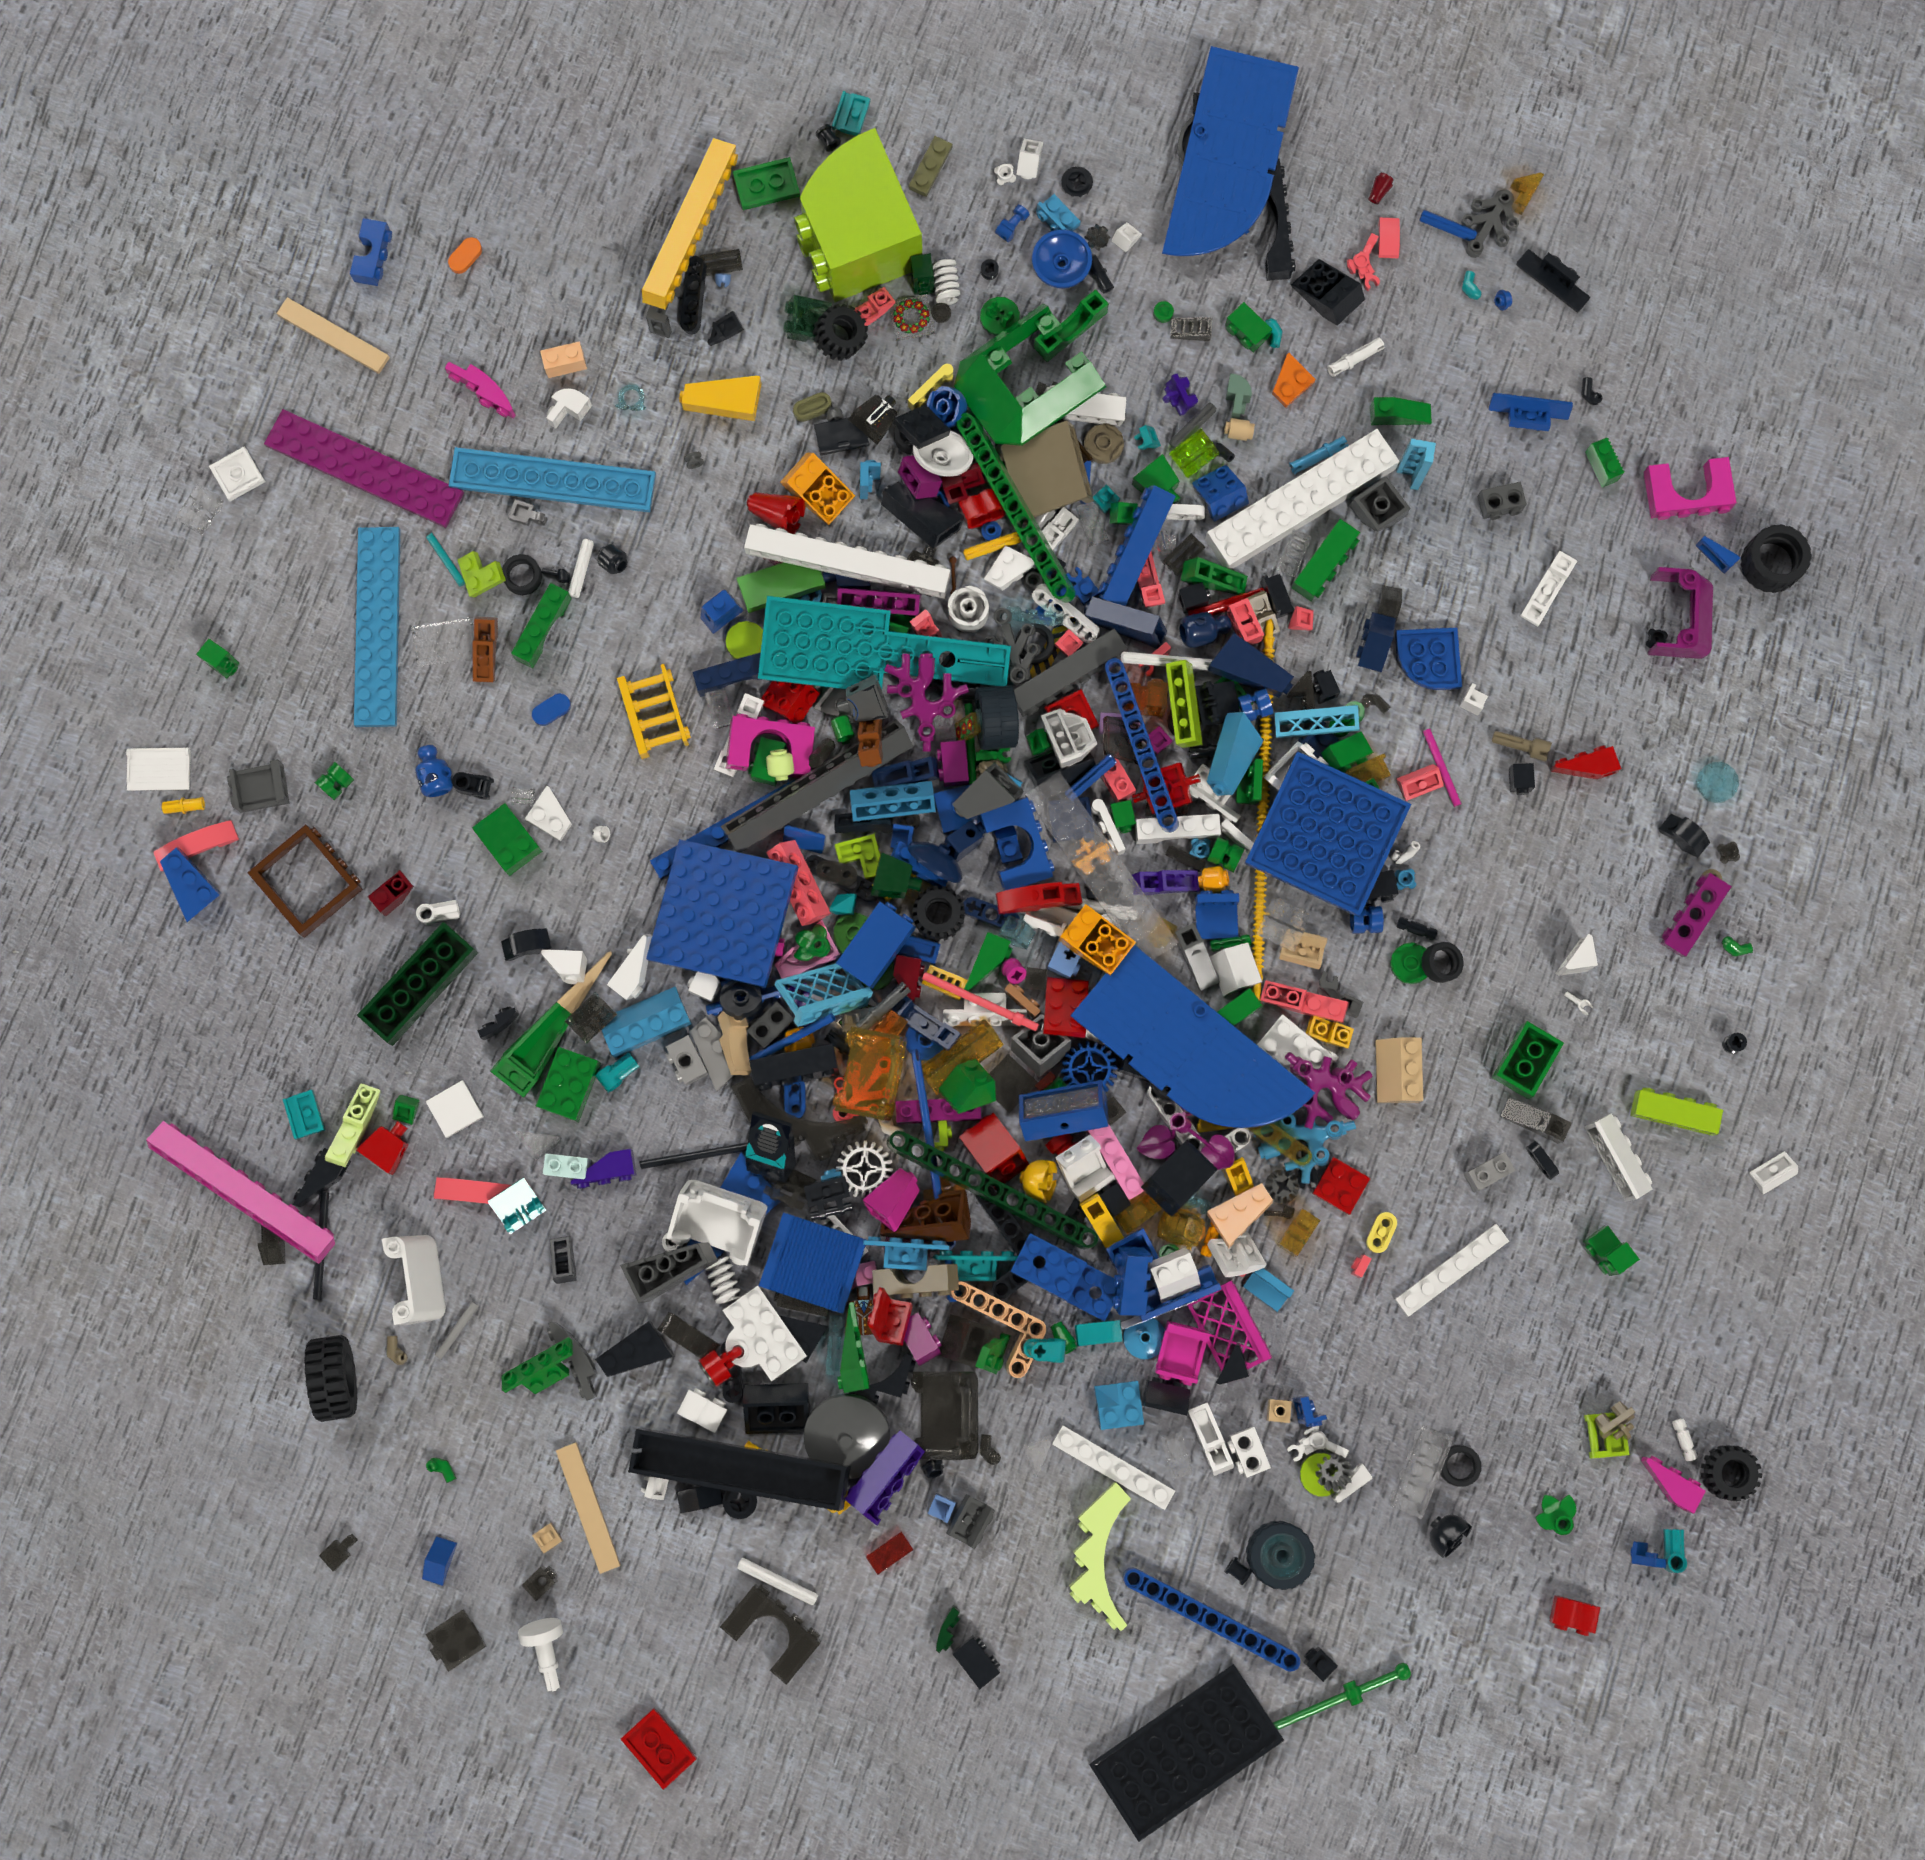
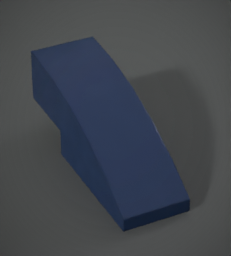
(906, 772)

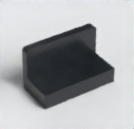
(1277, 595)

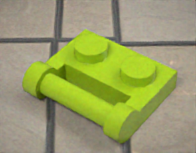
(1612, 1446)

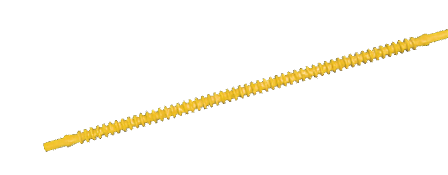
(1268, 641)

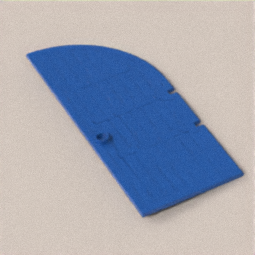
(1230, 151)
(1188, 1047)

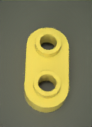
(1382, 1233)

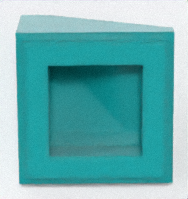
(843, 904)

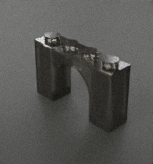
(801, 1640)

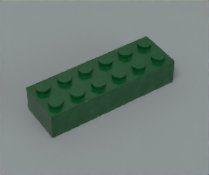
(417, 984)

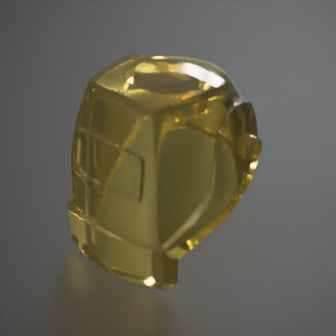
(1182, 1228)

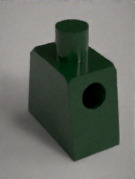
(893, 878)

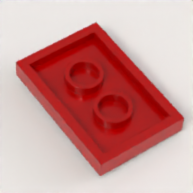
(1060, 1002)
(658, 1748)

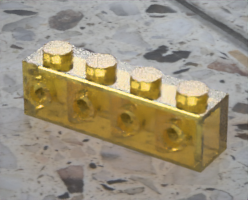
(977, 1047)

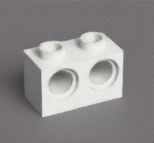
(1254, 1449)

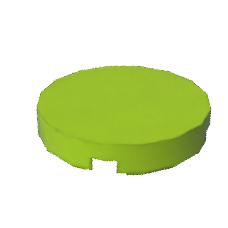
(744, 639)
(1308, 1475)

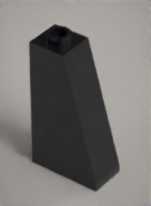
(923, 516)

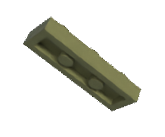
(930, 166)

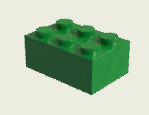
(1527, 1060)
(568, 1084)

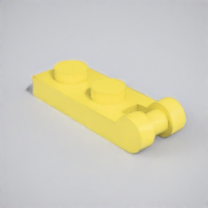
(920, 397)

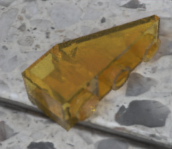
(1137, 1213)

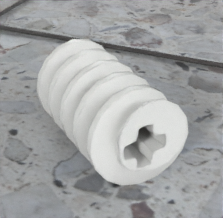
(945, 281)
(723, 1281)

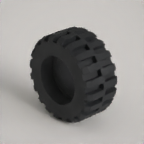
(330, 1378)

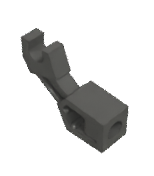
(1331, 990)

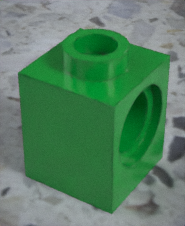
(1122, 513)
(1123, 816)

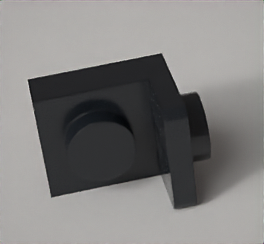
(1319, 1663)

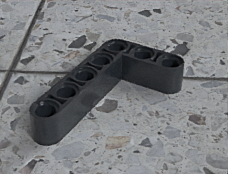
(1012, 1240)

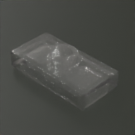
(944, 726)

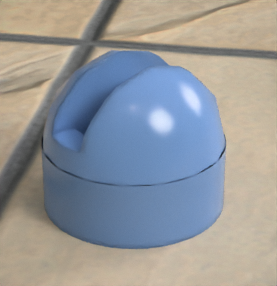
(722, 278)

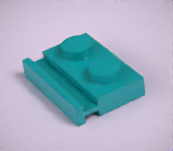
(851, 113)
(304, 1114)

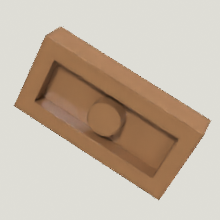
(1016, 993)

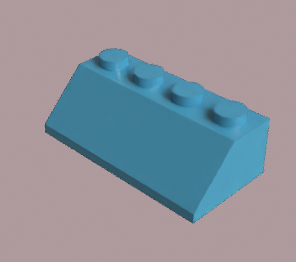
(646, 1022)

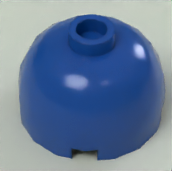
(947, 404)

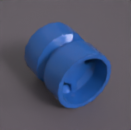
(1262, 704)
(1373, 924)

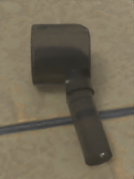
(1287, 1212)

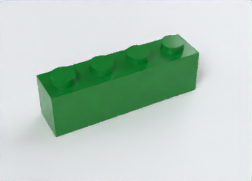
(1325, 560)

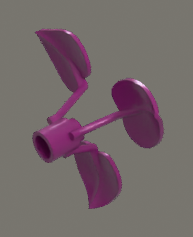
(1159, 1142)

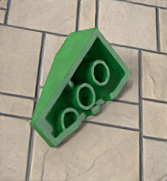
(853, 1364)

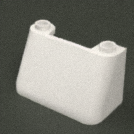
(717, 1217)
(421, 1277)

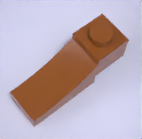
(484, 648)
(870, 743)

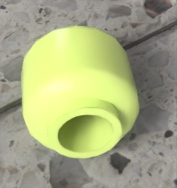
(780, 764)

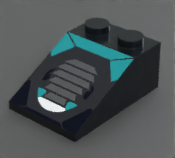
(770, 1147)

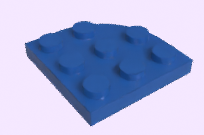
(1430, 657)

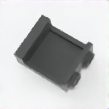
(658, 321)
(258, 787)

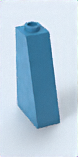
(1233, 754)

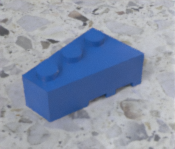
(188, 883)
(1131, 1280)

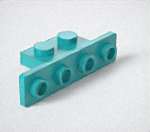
(976, 1267)

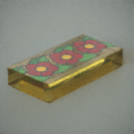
(967, 727)

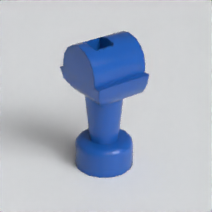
(1007, 228)

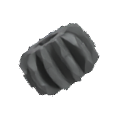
(1328, 1469)

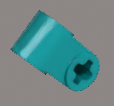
(1047, 1349)

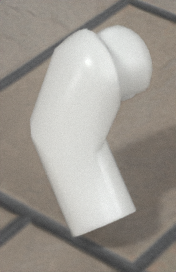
(1408, 853)

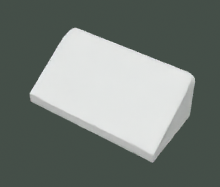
(1774, 1172)

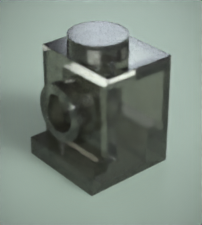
(533, 1585)

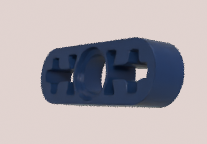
(974, 914)

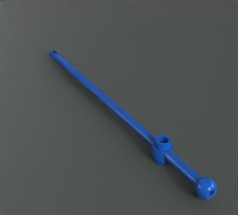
(929, 1139)

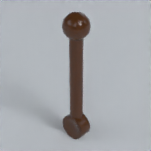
(953, 560)

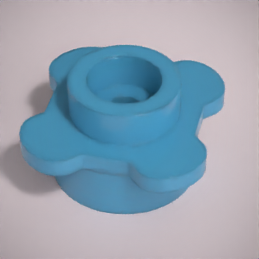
(1205, 849)
(1409, 874)

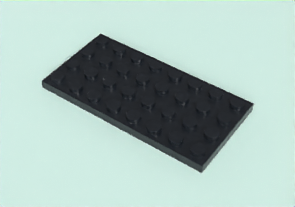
(1186, 1752)

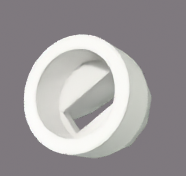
(605, 834)

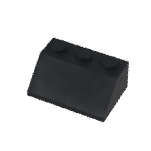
(1047, 765)
(776, 1408)

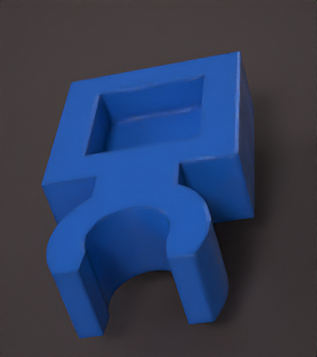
(1083, 587)

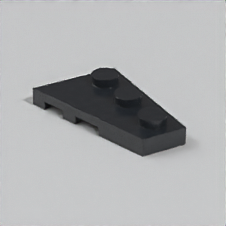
(805, 1333)

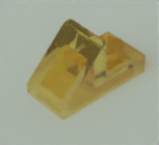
(1526, 187)

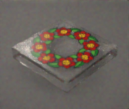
(912, 318)

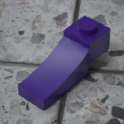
(1167, 881)

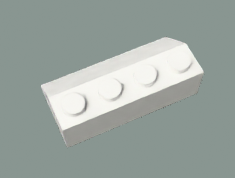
(1619, 1158)

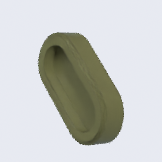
(812, 407)

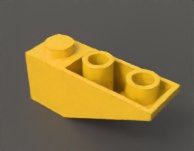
(1101, 1220)

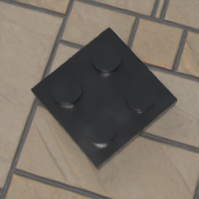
(921, 426)

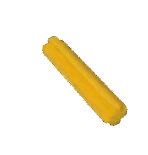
(991, 546)

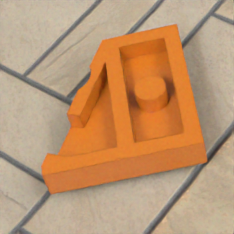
(1291, 381)

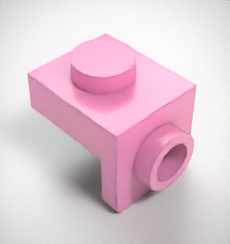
(864, 1274)

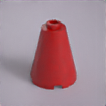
(777, 510)

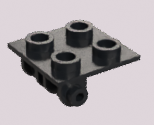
(1216, 701)

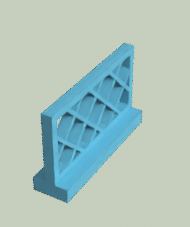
(815, 1010)

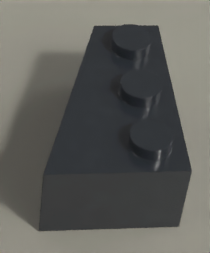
(636, 1350)

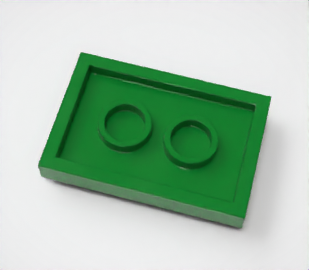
(766, 183)

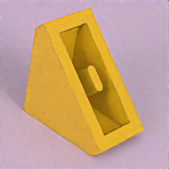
(1238, 1177)

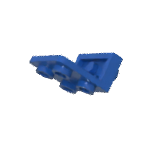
(1221, 492)
(1217, 914)

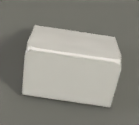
(1126, 236)

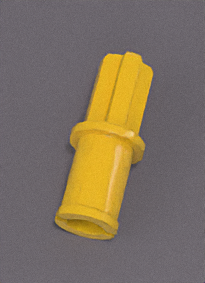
(183, 805)

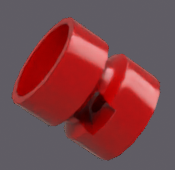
(1060, 1144)

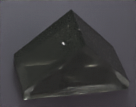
(1390, 602)

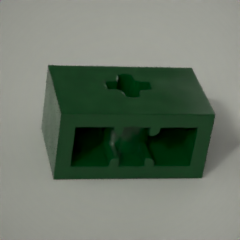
(922, 274)

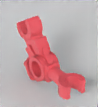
(1362, 263)

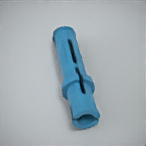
(1326, 451)

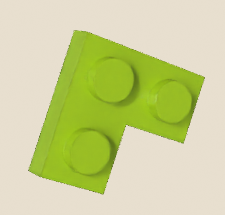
(479, 578)
(861, 849)

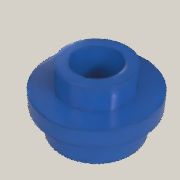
(1503, 299)
(990, 536)

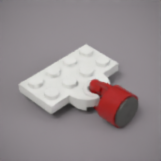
(756, 1340)

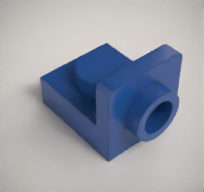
(1642, 1557)

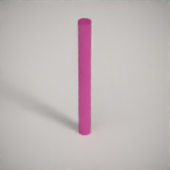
(1442, 767)

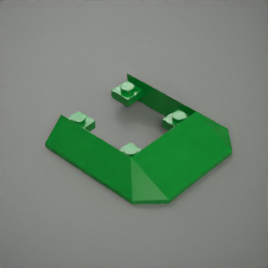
(1023, 417)

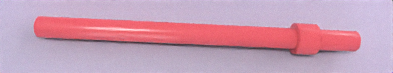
(1017, 1018)

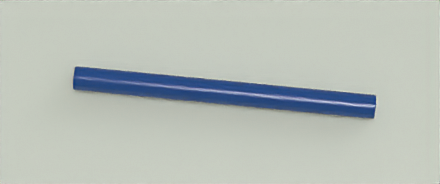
(794, 1037)

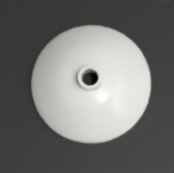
(945, 457)

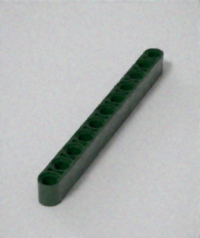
(1003, 1190)

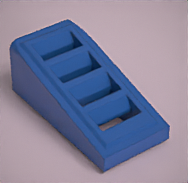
(1719, 555)

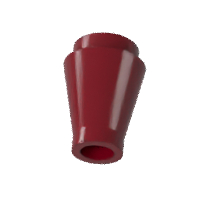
(1381, 186)

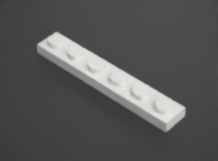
(1451, 1270)
(1113, 1467)

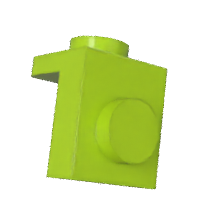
(944, 1133)

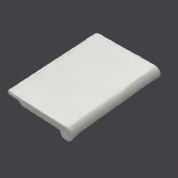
(158, 769)

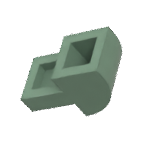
(1238, 392)

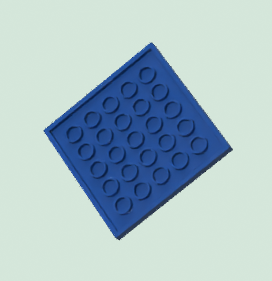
(1328, 834)
(722, 913)

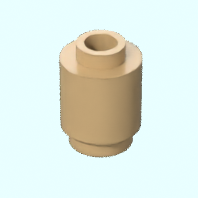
(1239, 429)

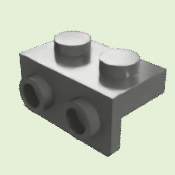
(970, 1521)

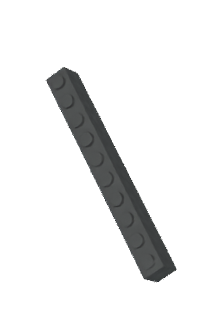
(810, 790)

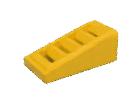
(955, 978)

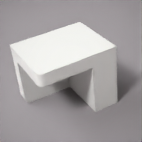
(1473, 700)

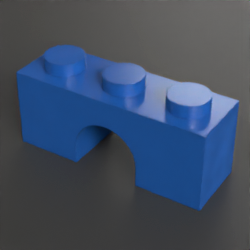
(369, 268)

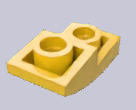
(1329, 1032)

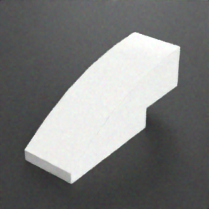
(1210, 1439)

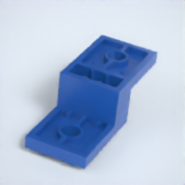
(1065, 1277)

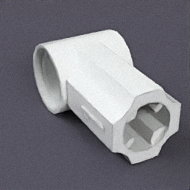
(440, 912)

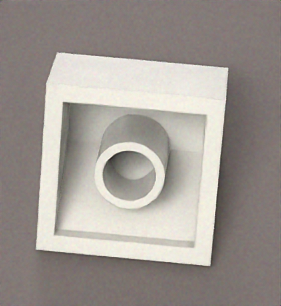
(1174, 1274)

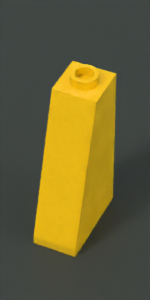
(725, 397)

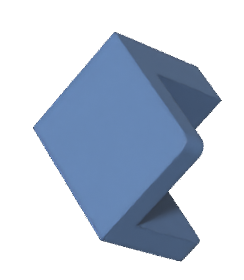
(942, 1507)

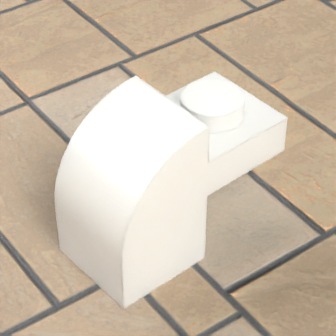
(569, 402)

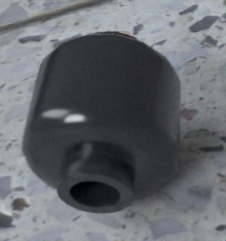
(612, 559)

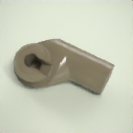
(393, 1352)

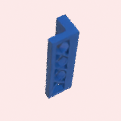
(1208, 1286)

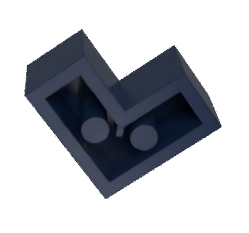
(1377, 637)

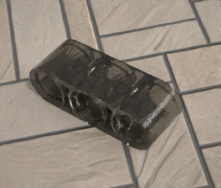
(687, 1335)

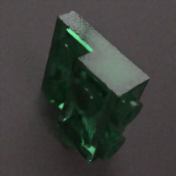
(802, 316)

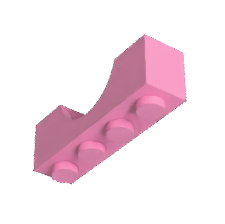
(1118, 1162)

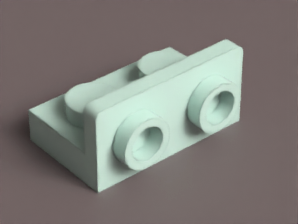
(566, 1166)

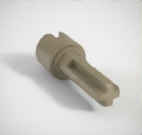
(1536, 748)

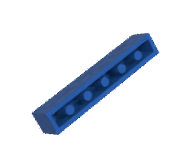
(1136, 546)

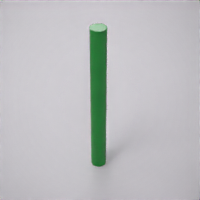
(970, 749)

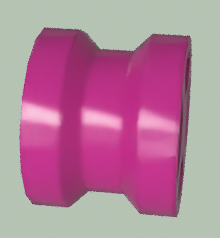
(1013, 971)

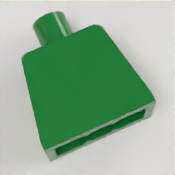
(1158, 474)

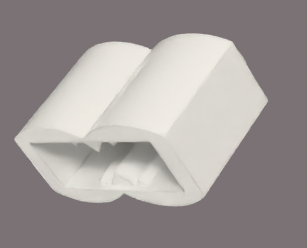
(703, 1410)

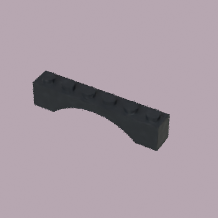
(1278, 259)

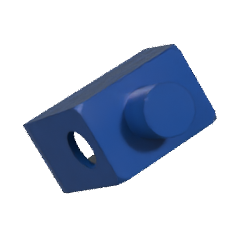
(720, 610)

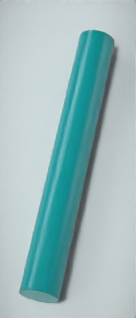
(445, 559)

